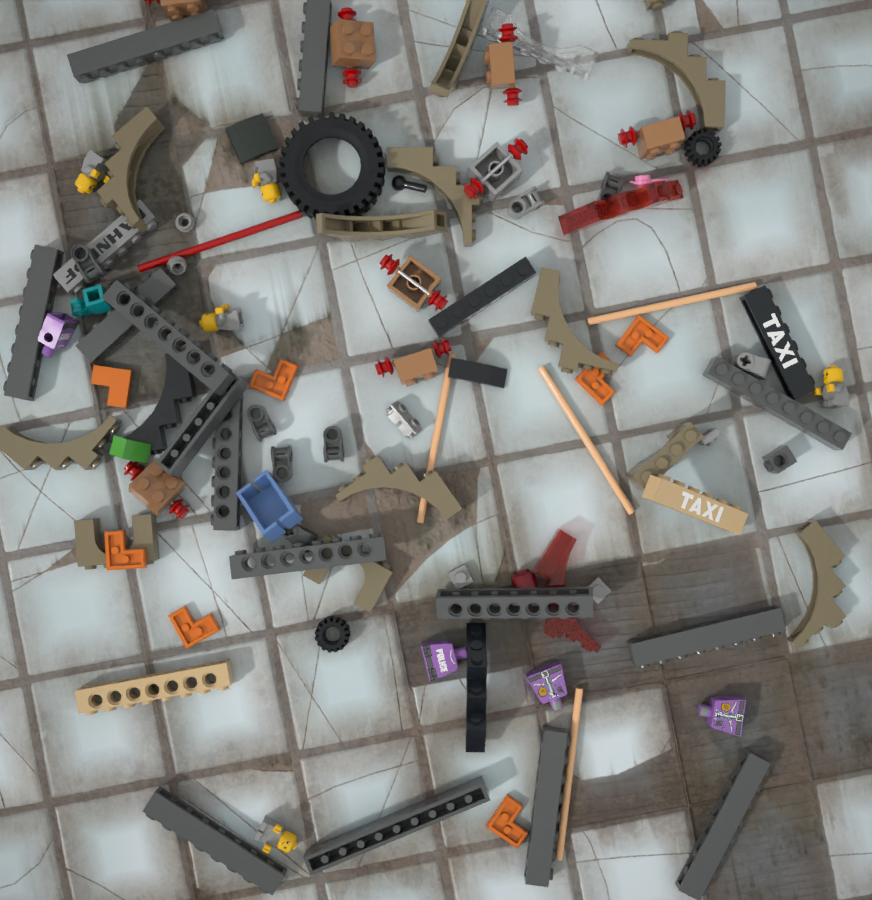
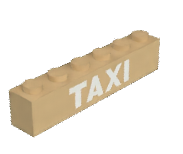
(693, 504)

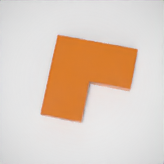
(641, 332)
(118, 381)
(594, 384)
(275, 385)
(118, 555)
(191, 631)
(503, 821)

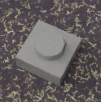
(709, 437)
(460, 577)
(600, 590)

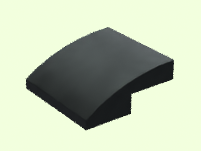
(251, 138)

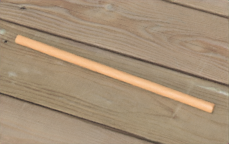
(672, 303)
(436, 434)
(586, 440)
(569, 773)

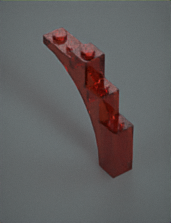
(620, 205)
(553, 565)

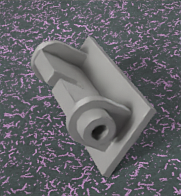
(410, 425)

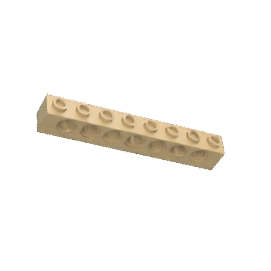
(88, 704)

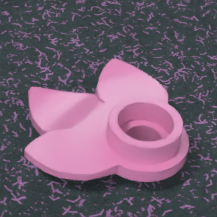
(643, 180)

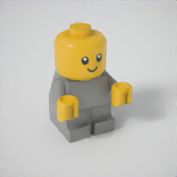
(92, 171)
(266, 177)
(222, 319)
(834, 392)
(273, 834)

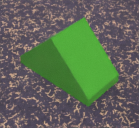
(130, 449)

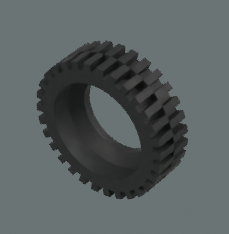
(354, 199)

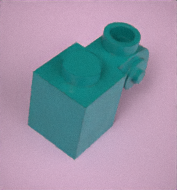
(91, 303)

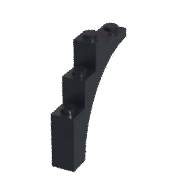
(178, 386)
(476, 687)

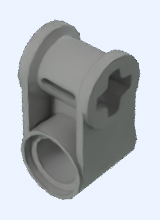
(528, 202)
(754, 365)

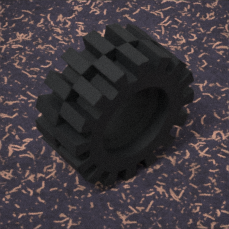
(710, 139)
(332, 645)

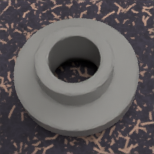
(179, 222)
(177, 270)

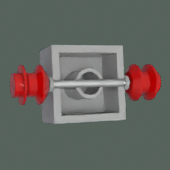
(495, 170)

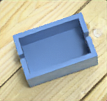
(270, 507)

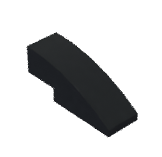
(477, 373)

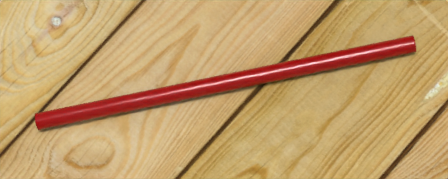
(221, 240)

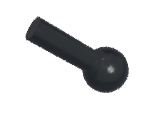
(400, 183)

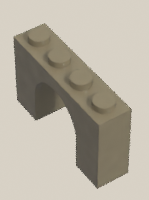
(679, 443)
(92, 551)
(376, 576)

